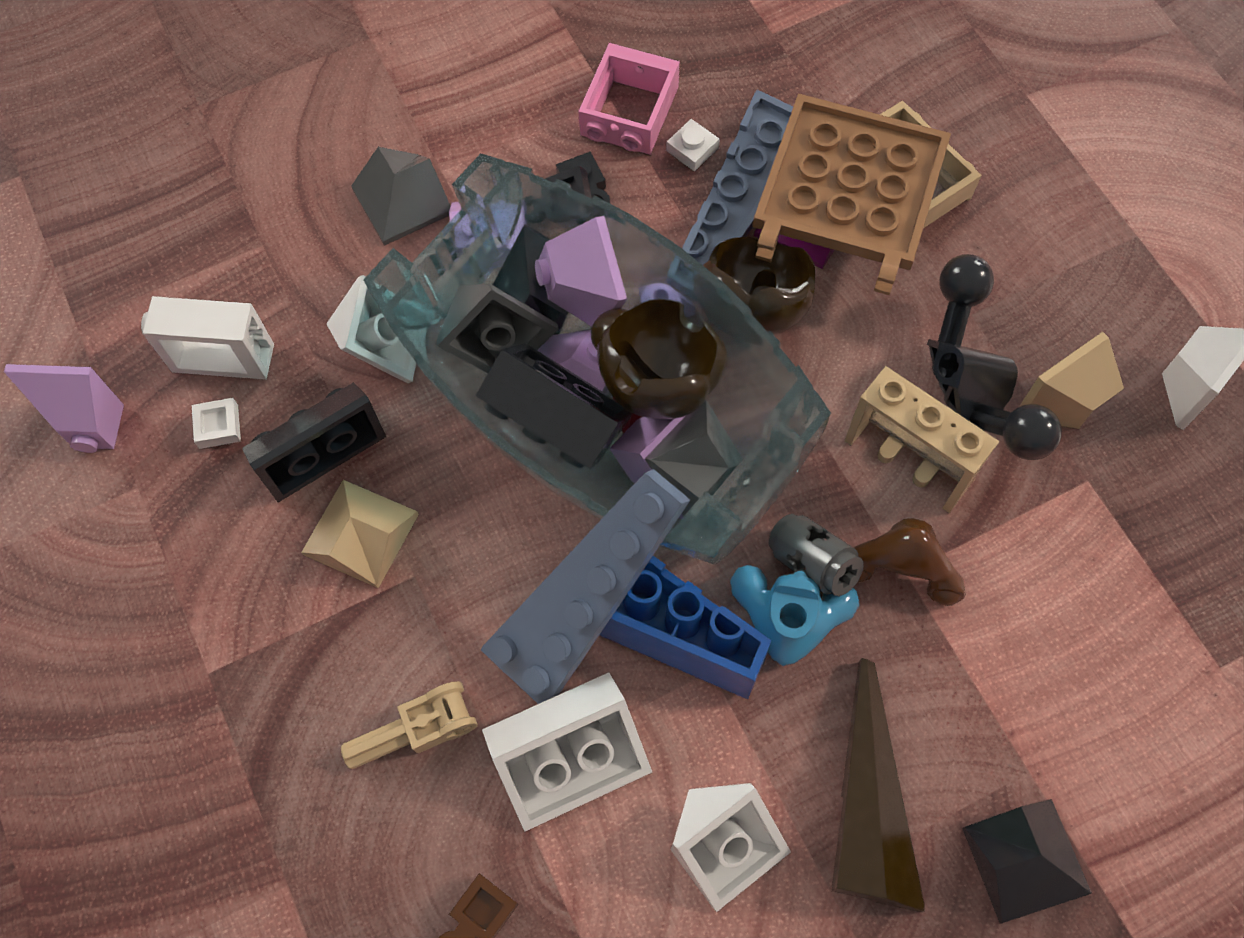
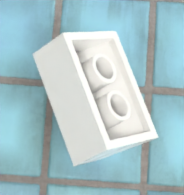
(567, 751)

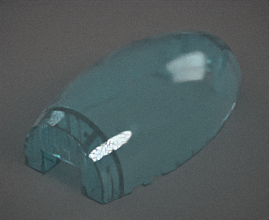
(759, 401)

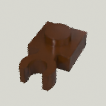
(481, 911)

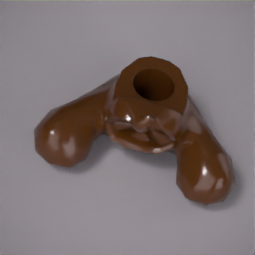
(914, 552)

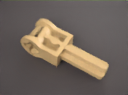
(422, 724)

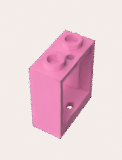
(621, 66)

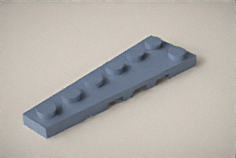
(742, 178)
(572, 606)

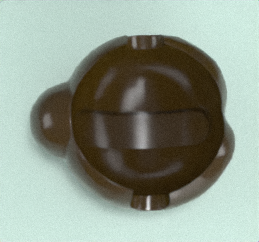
(774, 290)
(657, 359)

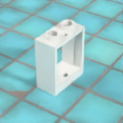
(208, 337)

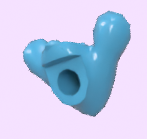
(790, 611)

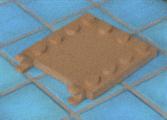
(851, 185)

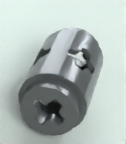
(829, 562)

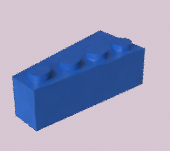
(688, 631)

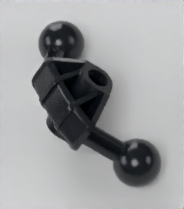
(982, 382)

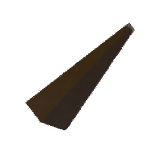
(874, 836)

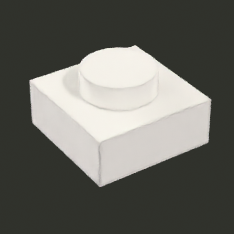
(692, 145)
(216, 423)

